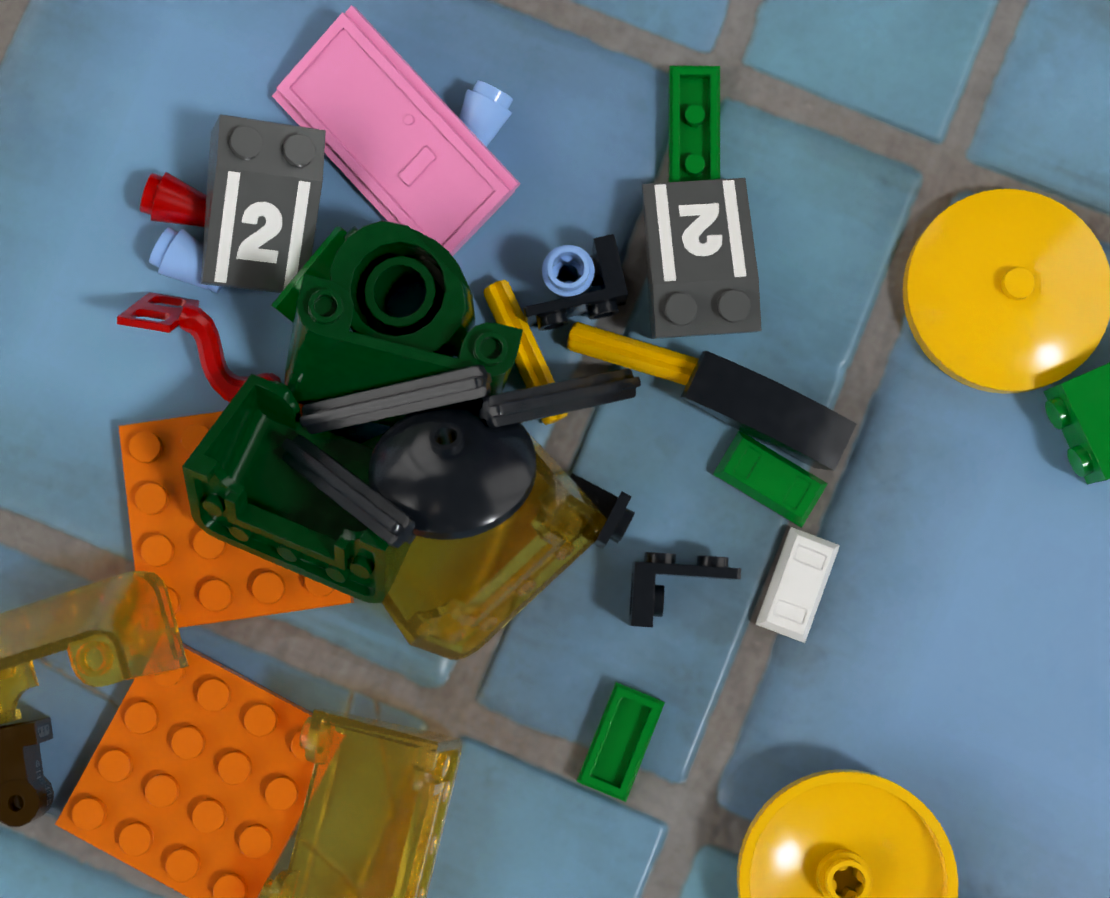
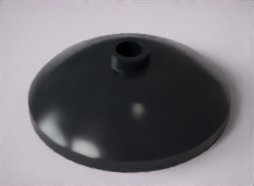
(453, 470)

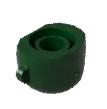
(387, 256)

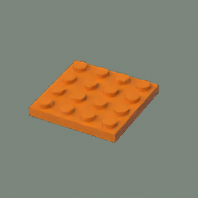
(202, 574)
(196, 781)

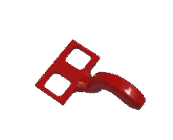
(200, 326)

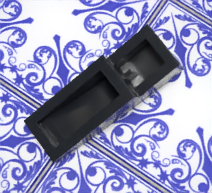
(769, 411)

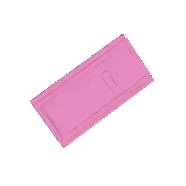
(394, 134)

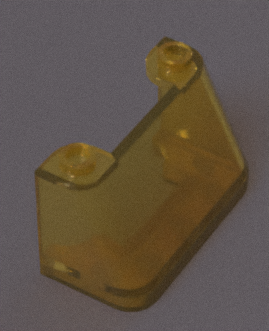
(467, 589)
(109, 629)
(369, 809)

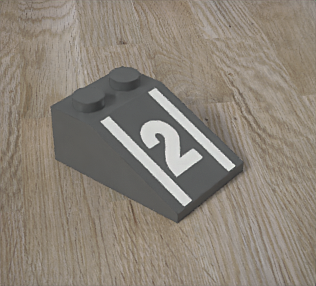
(260, 202)
(700, 259)

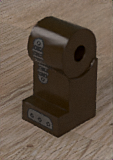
(23, 787)

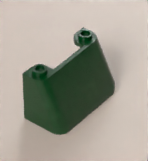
(333, 361)
(265, 507)

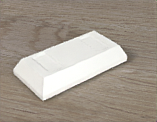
(797, 584)

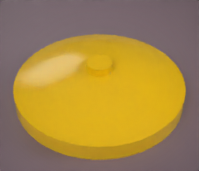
(1007, 291)
(845, 839)

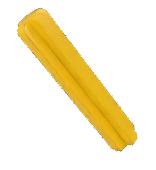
(631, 353)
(529, 357)

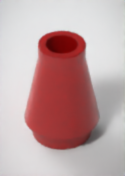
(173, 201)

